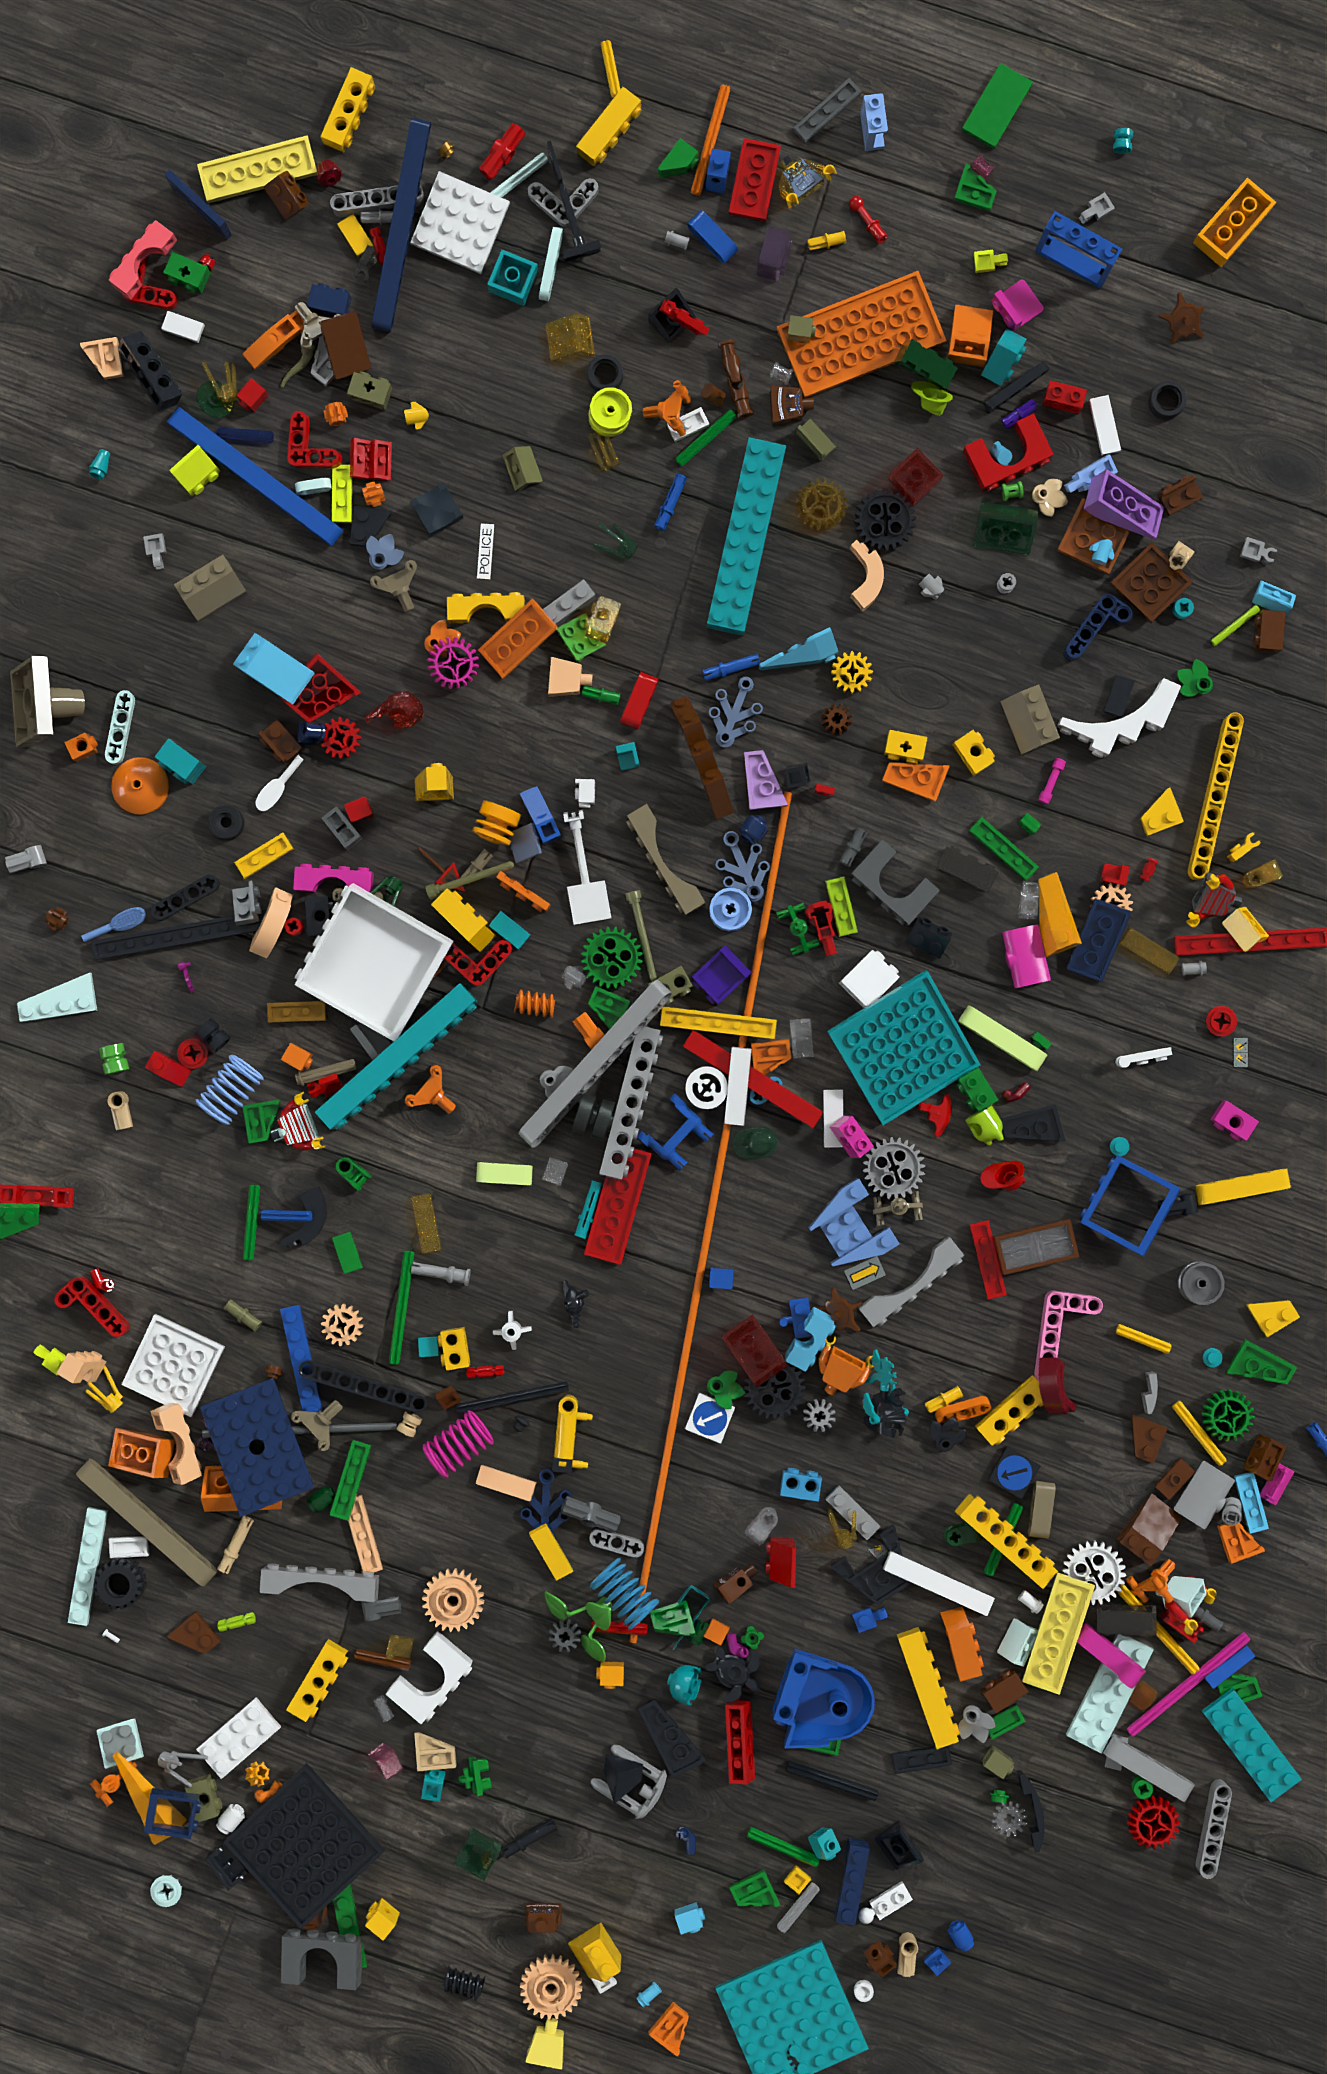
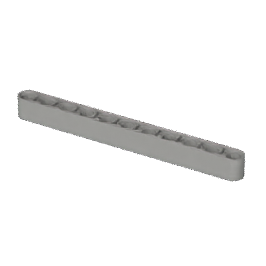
(595, 1063)

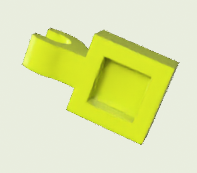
(986, 261)
(53, 1359)

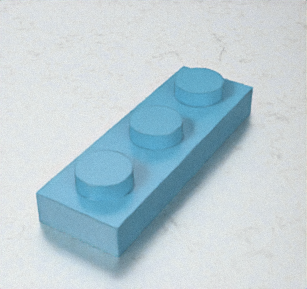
(1251, 1502)

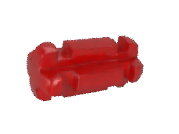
(1148, 869)

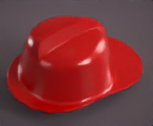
(1004, 1175)

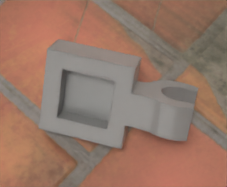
(1098, 207)
(155, 548)

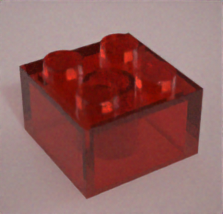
(915, 477)

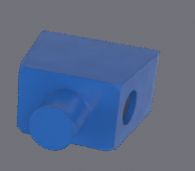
(719, 169)

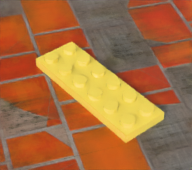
(255, 168)
(1058, 1633)

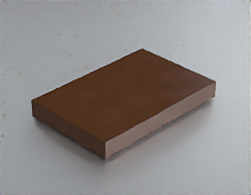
(345, 345)

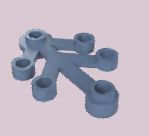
(733, 714)
(744, 870)

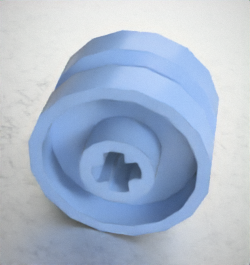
(730, 898)

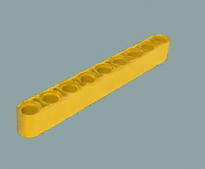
(1220, 788)

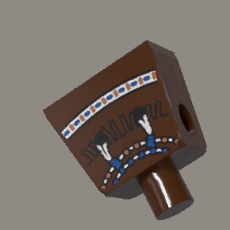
(788, 405)
(728, 1587)
(543, 1917)

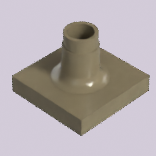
(38, 703)

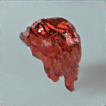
(401, 708)

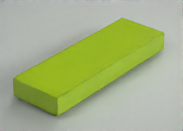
(841, 906)

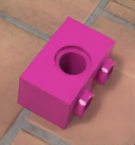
(1245, 1122)
(851, 1136)

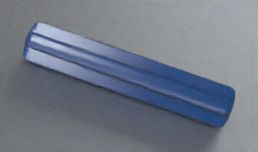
(283, 1215)

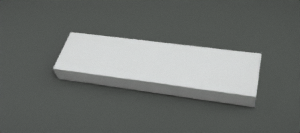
(738, 1086)

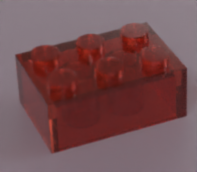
(754, 1350)

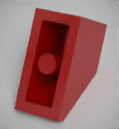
(168, 1068)

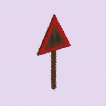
(448, 875)

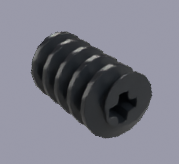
(463, 1983)

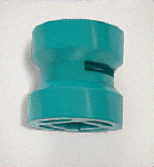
(1123, 140)

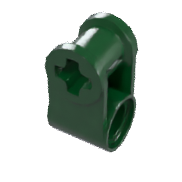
(964, 1532)

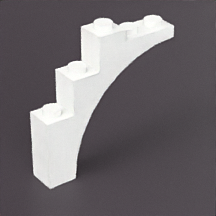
(1127, 729)

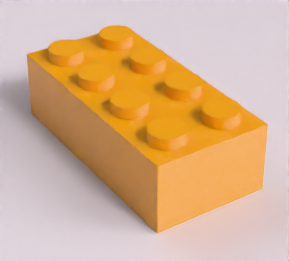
(1234, 222)

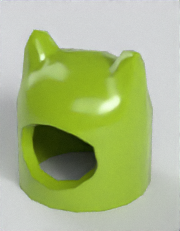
(986, 1125)

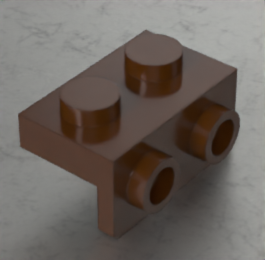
(286, 194)

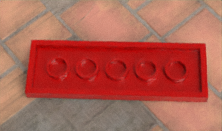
(617, 1209)

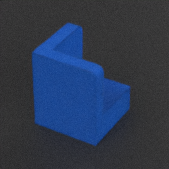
(721, 1278)

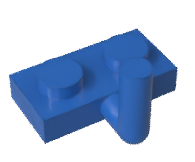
(799, 1312)

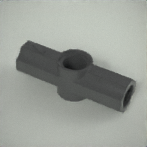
(590, 1514)

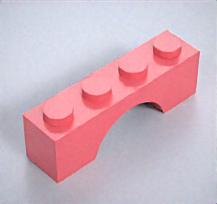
(154, 241)

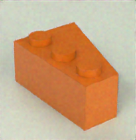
(962, 1644)

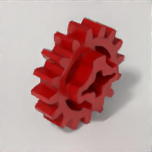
(333, 741)

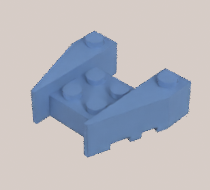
(846, 1229)

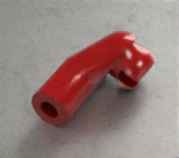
(101, 1282)

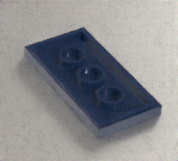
(198, 204)
(1099, 939)

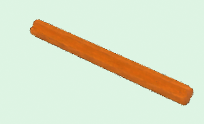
(710, 140)

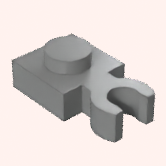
(1254, 550)

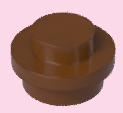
(273, 1371)

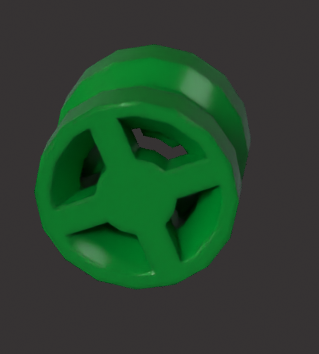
(1139, 1783)

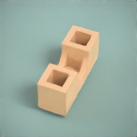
(82, 1366)

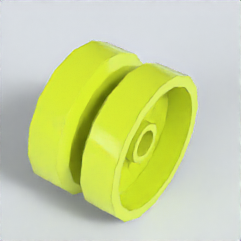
(610, 412)

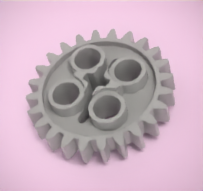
(910, 1162)

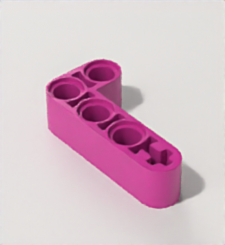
(1126, 1668)

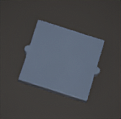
(525, 843)

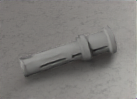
(450, 1274)

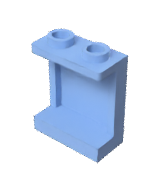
(873, 121)

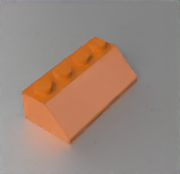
(217, 1494)

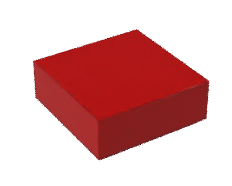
(824, 790)

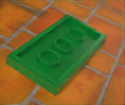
(997, 106)

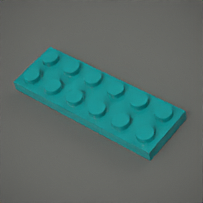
(1251, 1745)

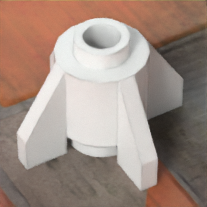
(511, 1325)

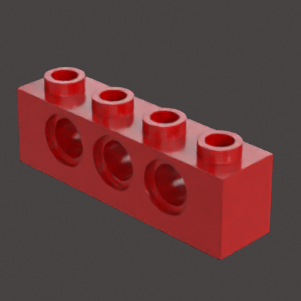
(740, 1742)

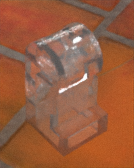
(1028, 900)

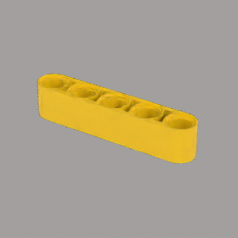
(1242, 1186)

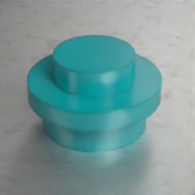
(1119, 1146)
(1212, 1357)

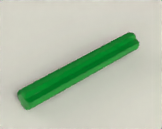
(706, 437)
(251, 1222)
(996, 1554)
(783, 1847)

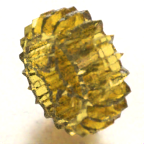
(828, 500)

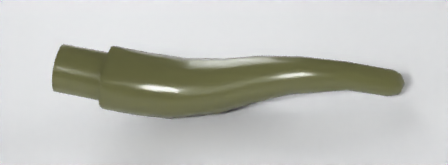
(303, 362)

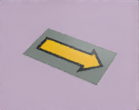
(864, 1273)

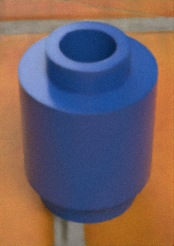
(961, 1935)

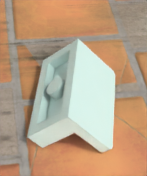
(1018, 1642)

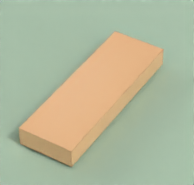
(506, 1483)

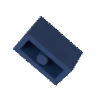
(328, 301)

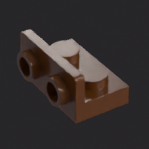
(1180, 495)
(281, 741)
(1264, 1457)

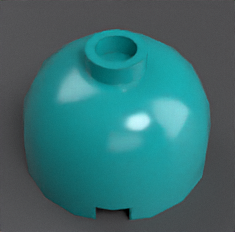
(685, 1683)

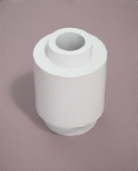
(230, 1818)

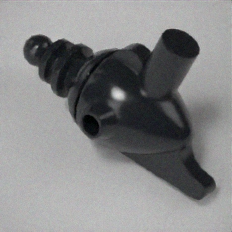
(574, 1302)

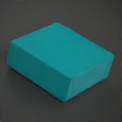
(428, 1346)

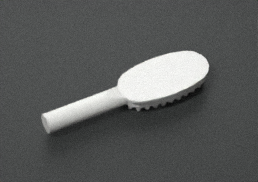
(273, 790)

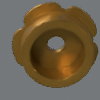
(446, 150)

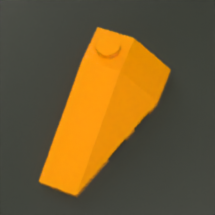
(1055, 918)

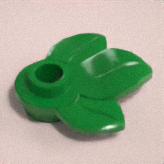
(1192, 677)
(728, 1389)

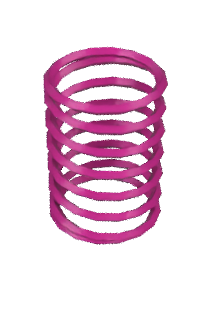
(436, 1461)

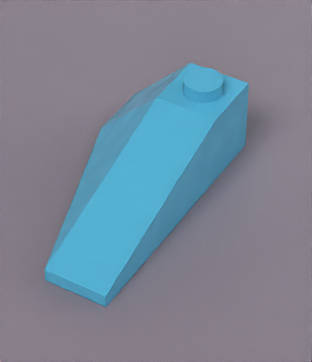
(816, 649)

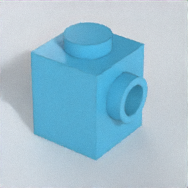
(689, 1918)

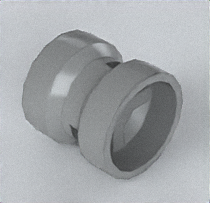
(1232, 1511)

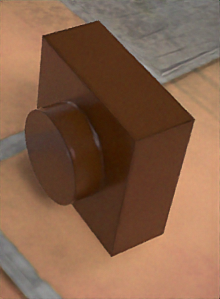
(448, 1397)

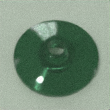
(207, 393)

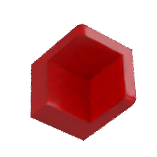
(359, 809)
(1115, 874)

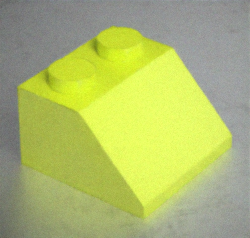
(195, 471)

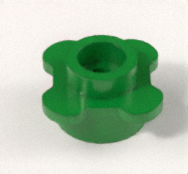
(753, 1643)

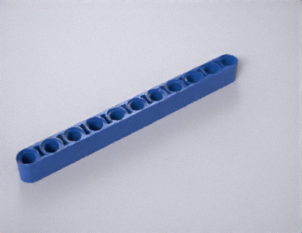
(255, 476)

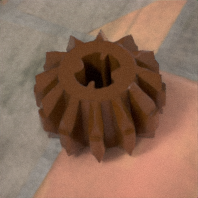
(842, 723)

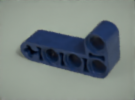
(1092, 629)

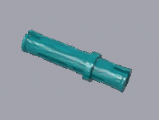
(582, 1231)

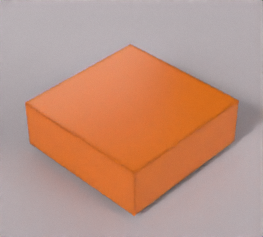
(716, 1631)

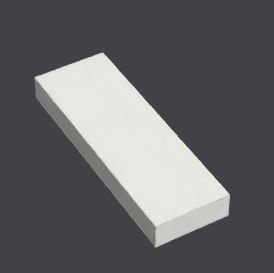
(1104, 425)
(832, 1112)

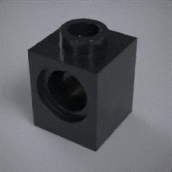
(797, 775)

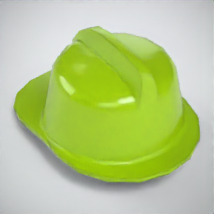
(932, 397)

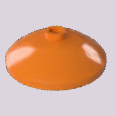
(150, 793)

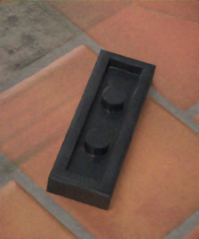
(921, 1759)

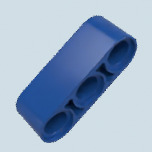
(712, 236)

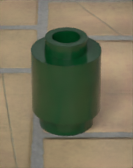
(321, 1499)

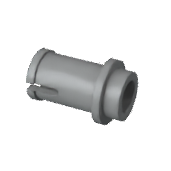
(676, 240)
(1194, 968)

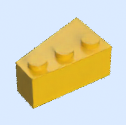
(463, 919)

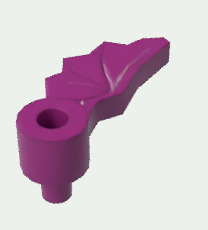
(183, 967)

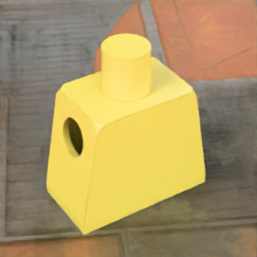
(547, 2046)

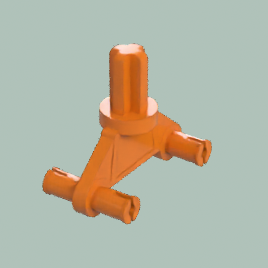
(670, 408)
(431, 1092)
(1156, 1582)
(109, 1784)

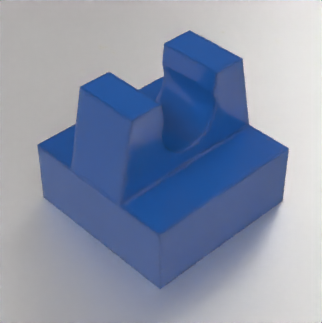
(937, 1961)

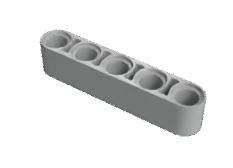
(368, 197)
(1148, 1768)
(1213, 1838)

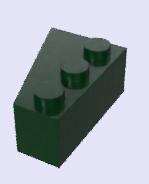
(926, 363)

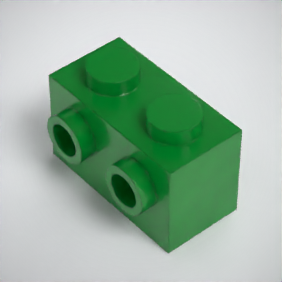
(977, 1090)

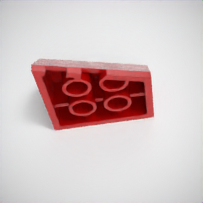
(324, 690)

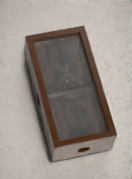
(1035, 1246)

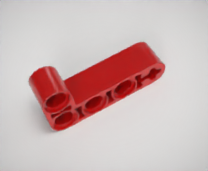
(95, 1309)

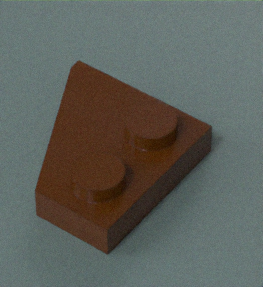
(1147, 1438)
(195, 1634)

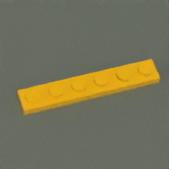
(718, 1022)

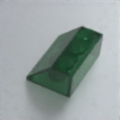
(1005, 528)

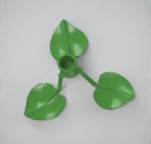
(598, 1611)

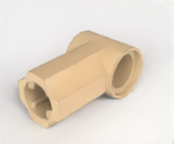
(1180, 556)
(120, 1113)
(907, 1955)

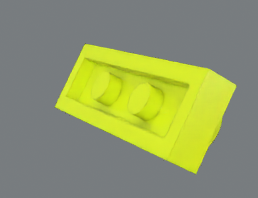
(341, 494)

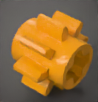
(257, 1774)

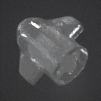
(574, 977)

